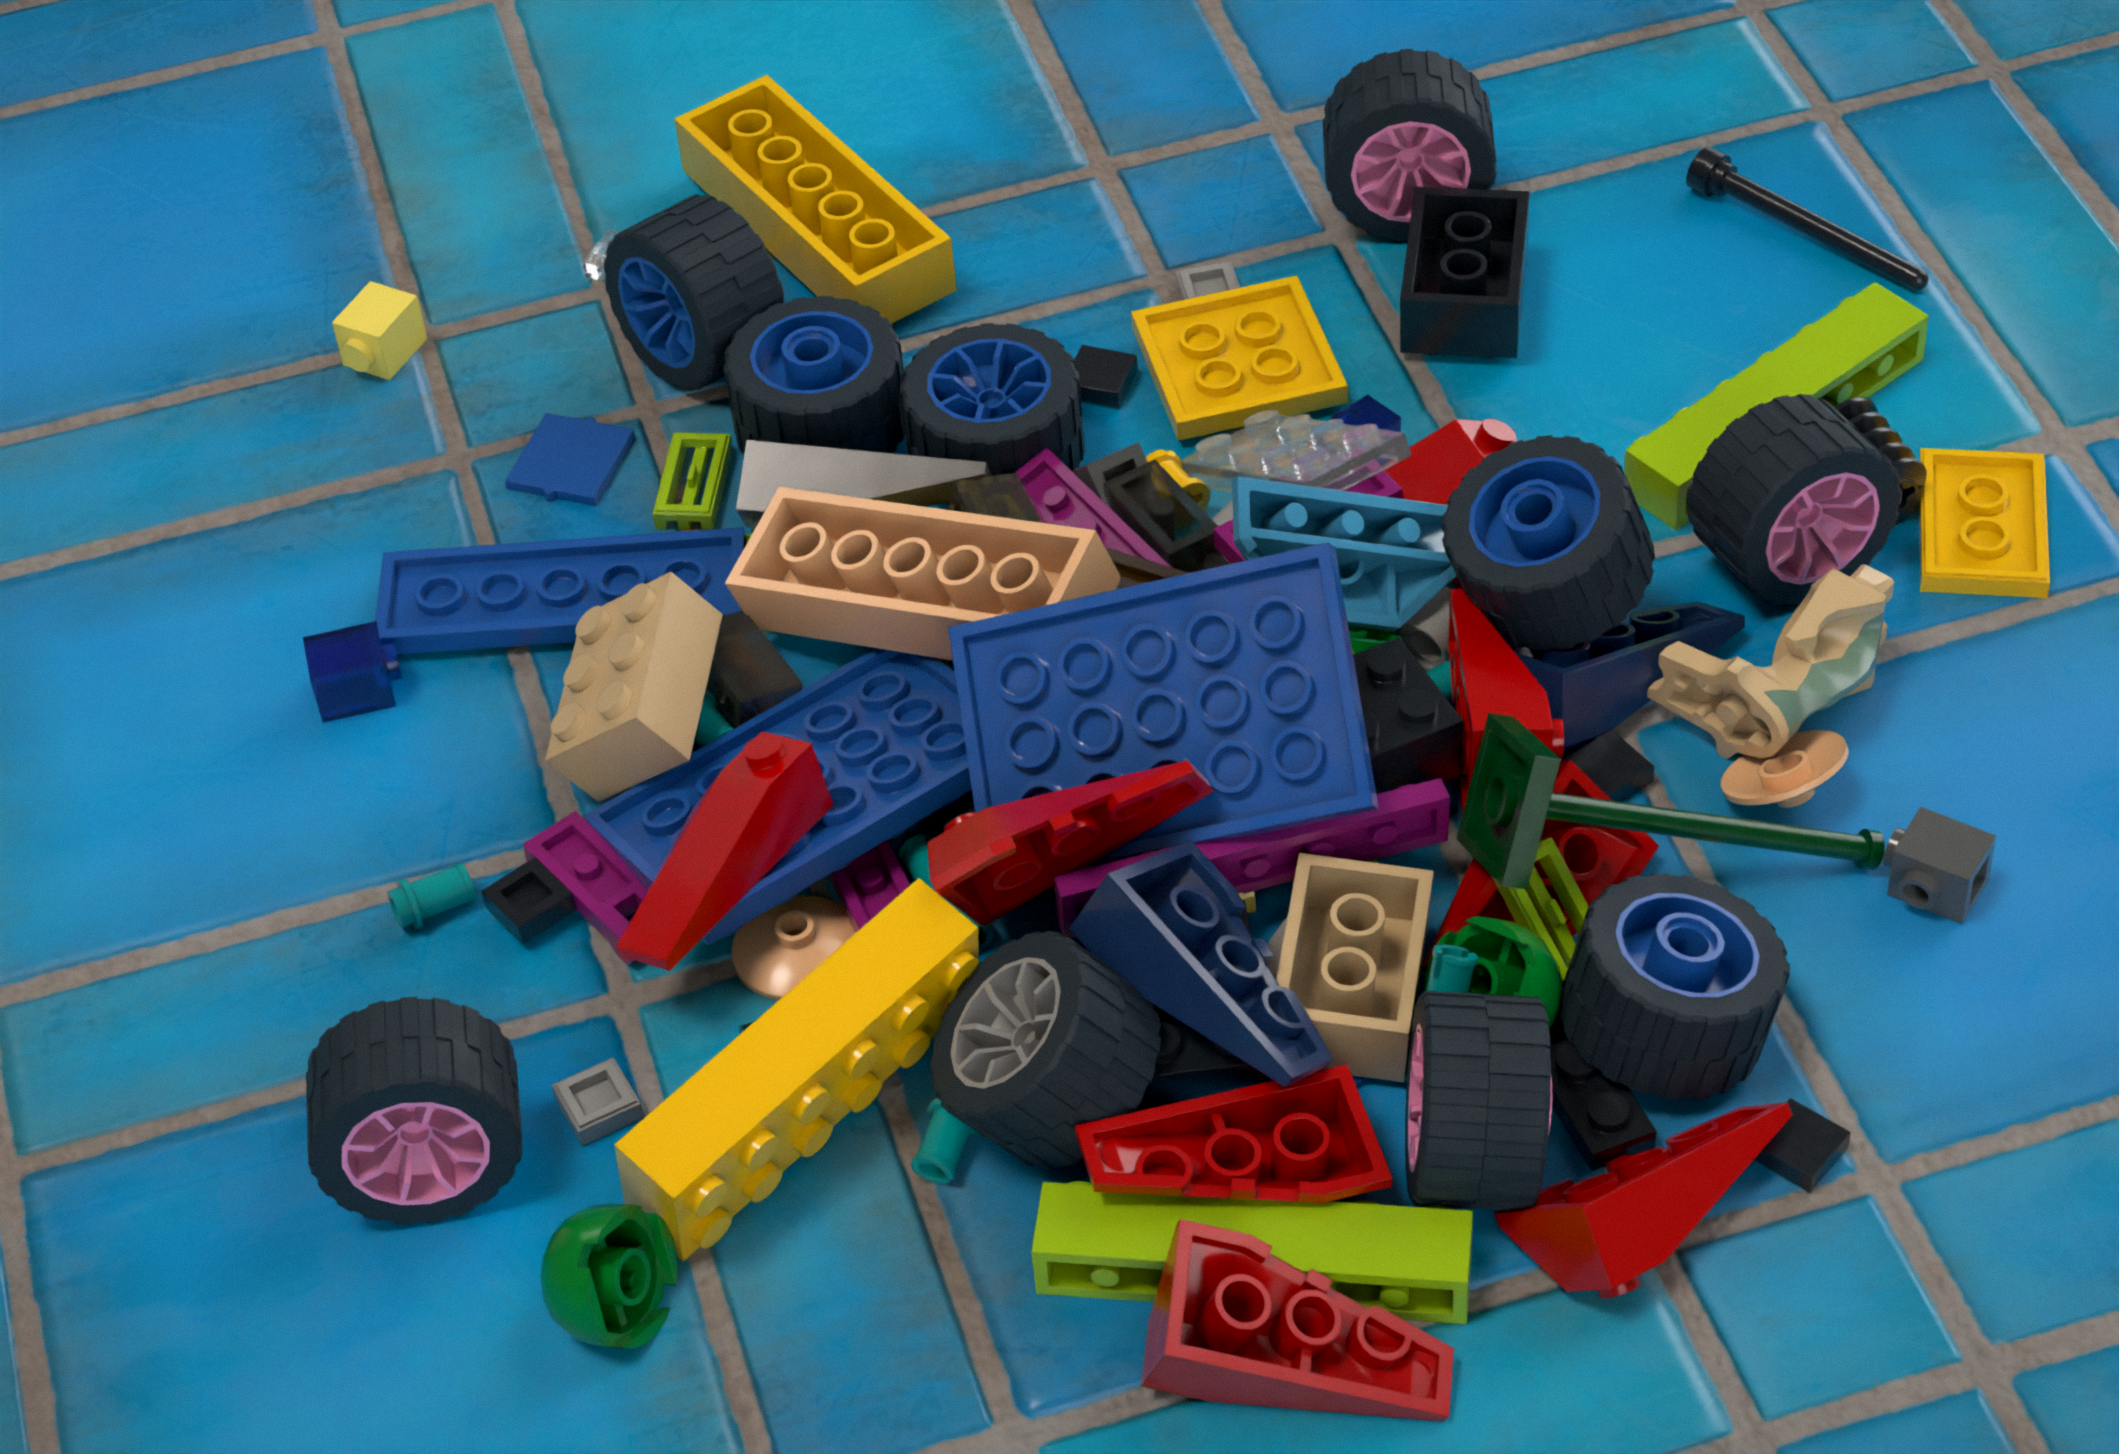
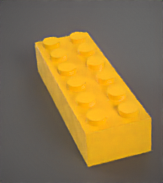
(815, 201)
(798, 1070)

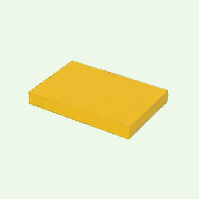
(1984, 523)

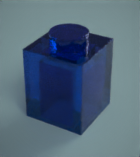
(351, 671)

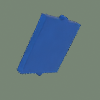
(570, 459)

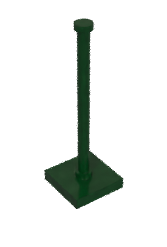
(1515, 795)

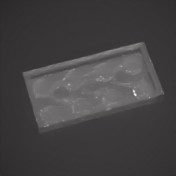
(1296, 452)

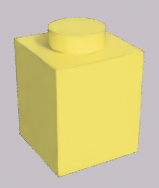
(379, 330)

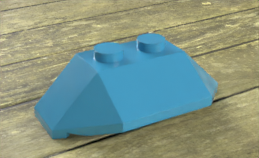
(1384, 545)

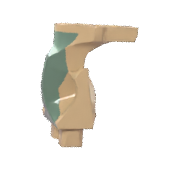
(1819, 658)

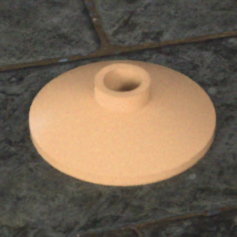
(1787, 775)
(788, 944)

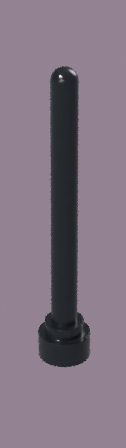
(1714, 174)

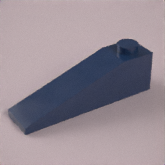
(1610, 677)
(1182, 944)

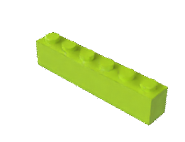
(1835, 359)
(1375, 1253)

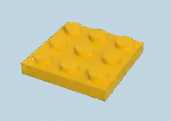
(1238, 356)

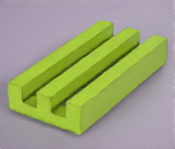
(688, 510)
(1568, 893)

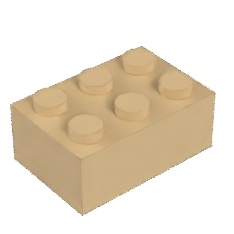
(634, 687)
(1358, 957)

